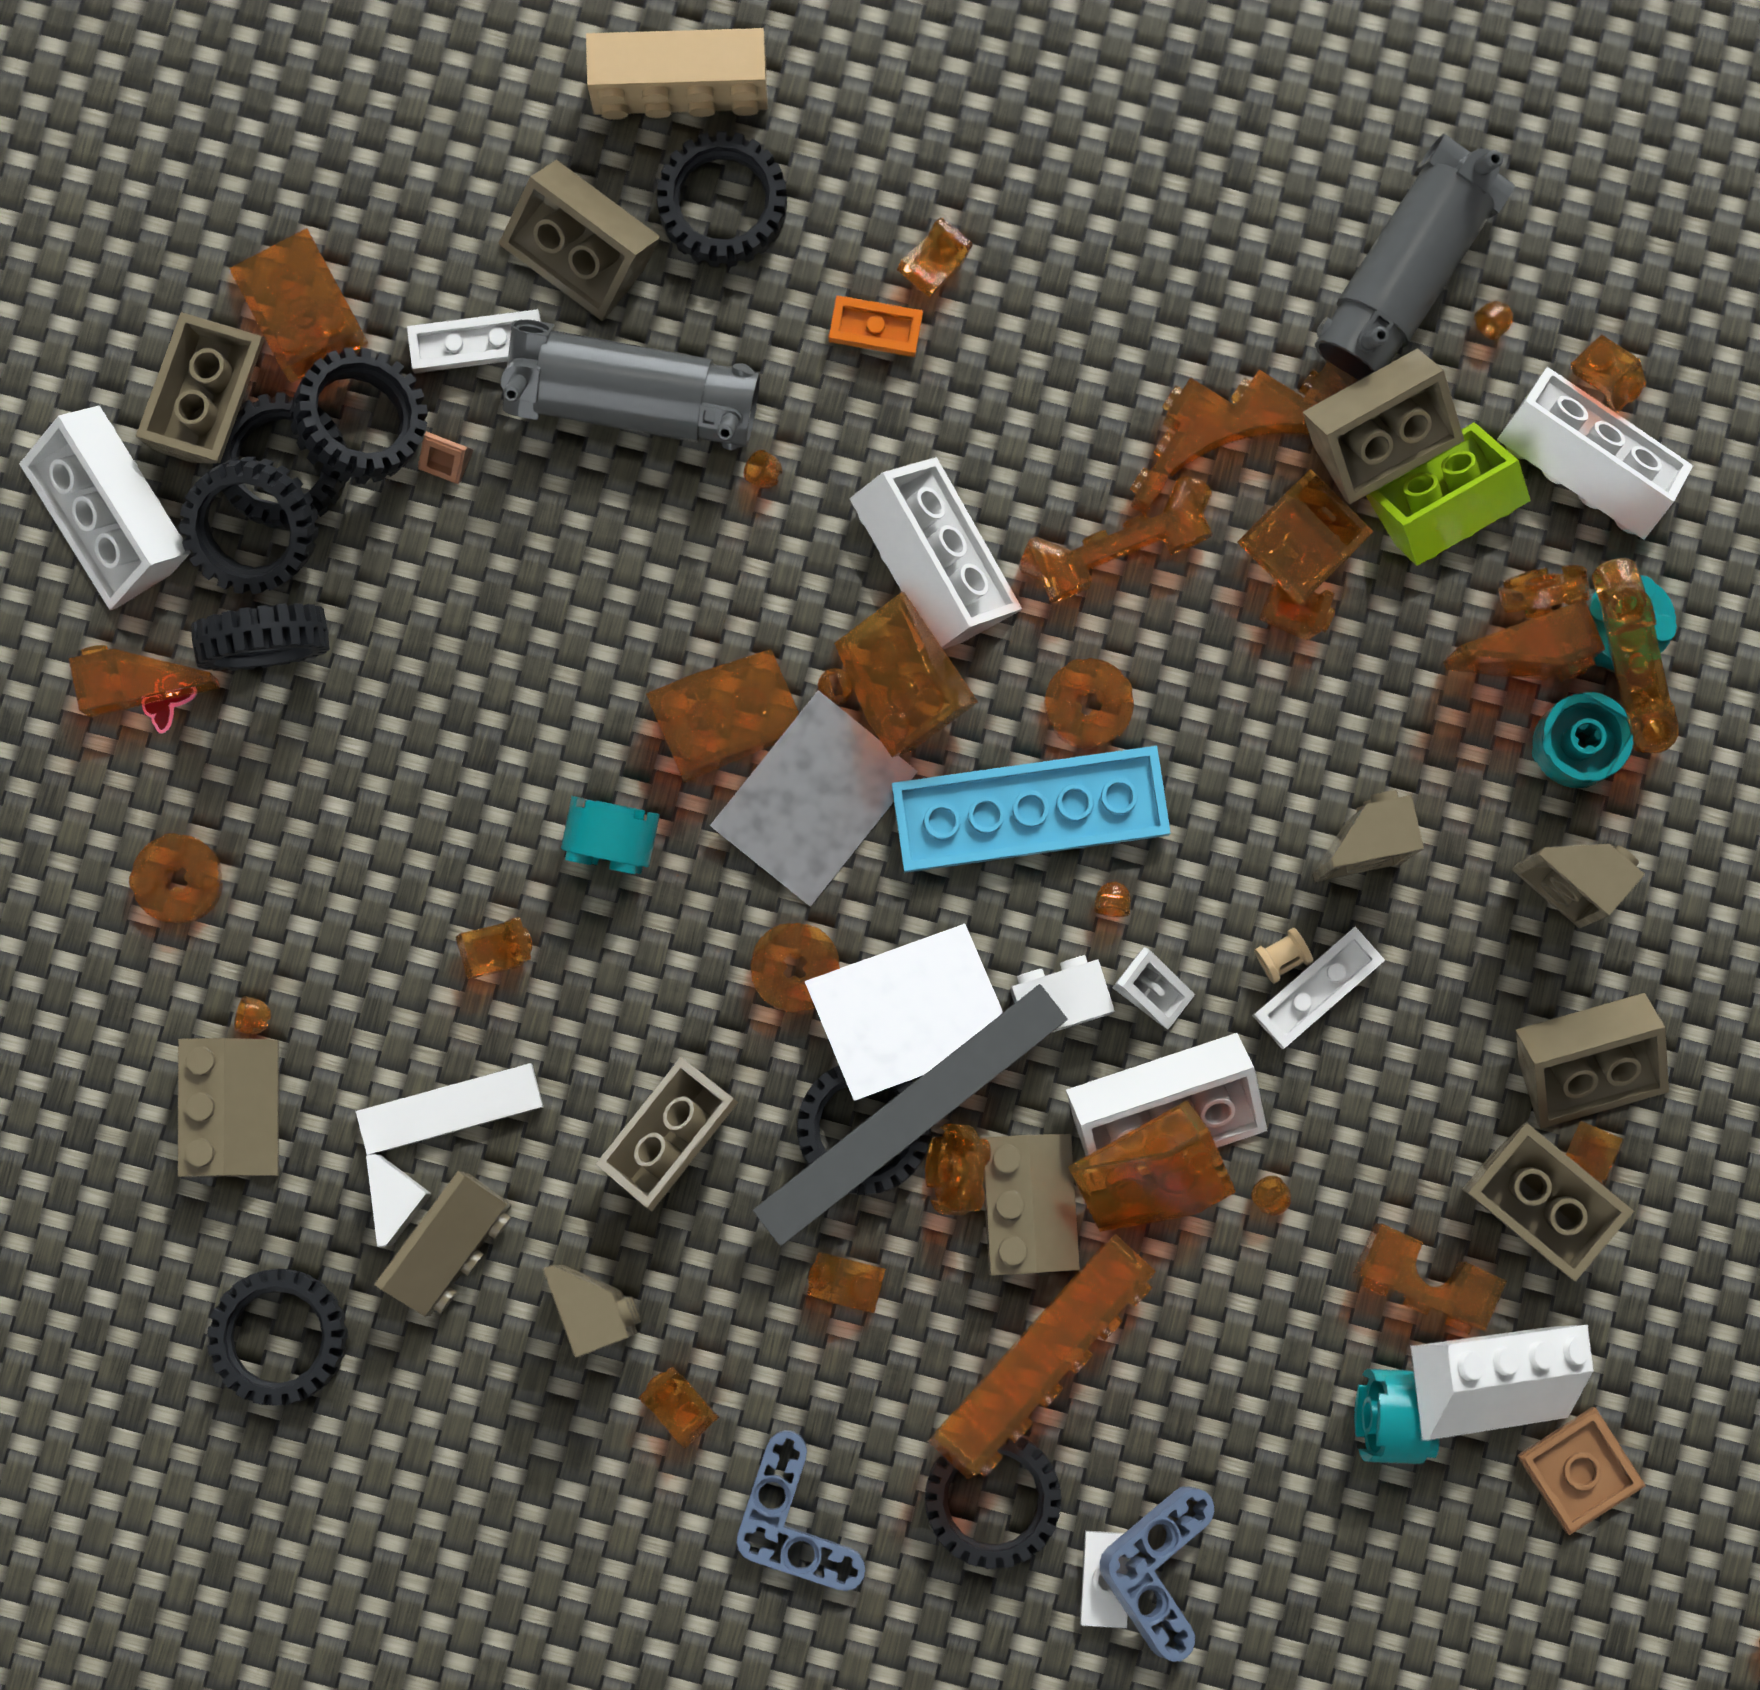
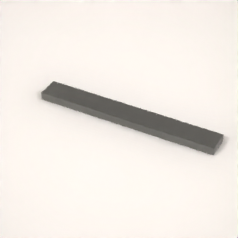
(910, 1115)

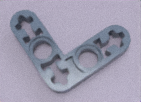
(774, 1519)
(1142, 1574)

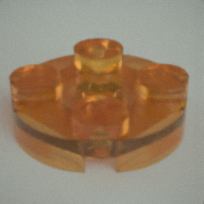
(1538, 590)
(1112, 692)
(172, 853)
(769, 965)
(957, 1169)

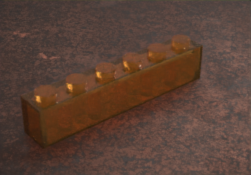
(1041, 1357)

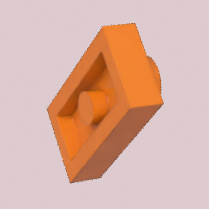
(875, 326)

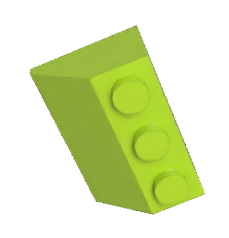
(1450, 496)

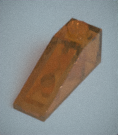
(123, 680)

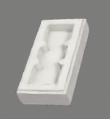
(1098, 1601)

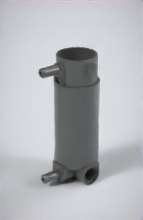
(1413, 257)
(627, 386)

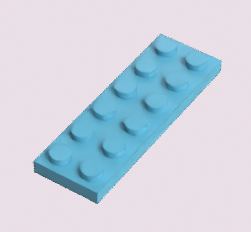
(1030, 809)

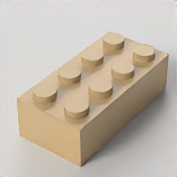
(677, 72)

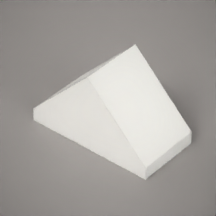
(1154, 988)
(394, 1199)

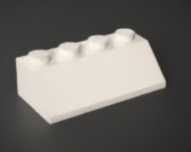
(1595, 454)
(103, 506)
(935, 551)
(1211, 1076)
(1500, 1379)

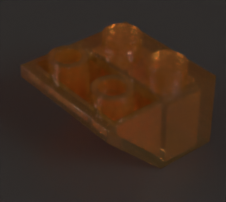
(1305, 536)

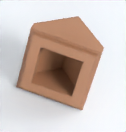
(443, 458)

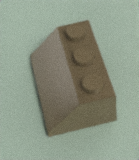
(578, 239)
(199, 390)
(1384, 425)
(1374, 838)
(1581, 879)
(1593, 1060)
(228, 1107)
(666, 1133)
(1548, 1201)
(1030, 1205)
(445, 1245)
(591, 1309)

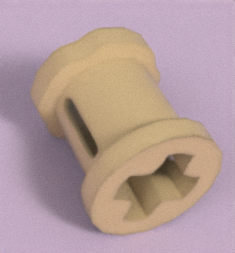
(1284, 955)

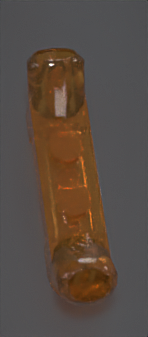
(1180, 526)
(1636, 655)

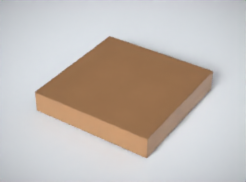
(1581, 1470)

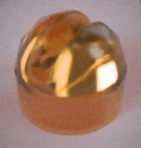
(1494, 319)
(762, 469)
(825, 685)
(1113, 900)
(252, 1016)
(1271, 1195)

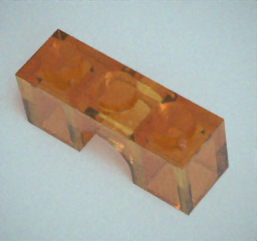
(1465, 1298)

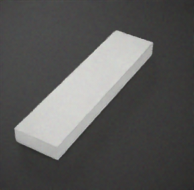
(449, 1109)

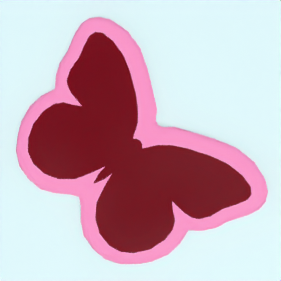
(163, 711)

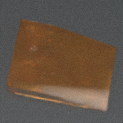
(297, 304)
(1539, 649)
(902, 676)
(723, 713)
(1154, 1173)

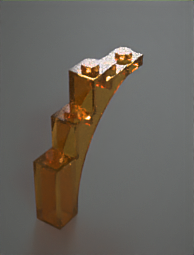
(1209, 421)

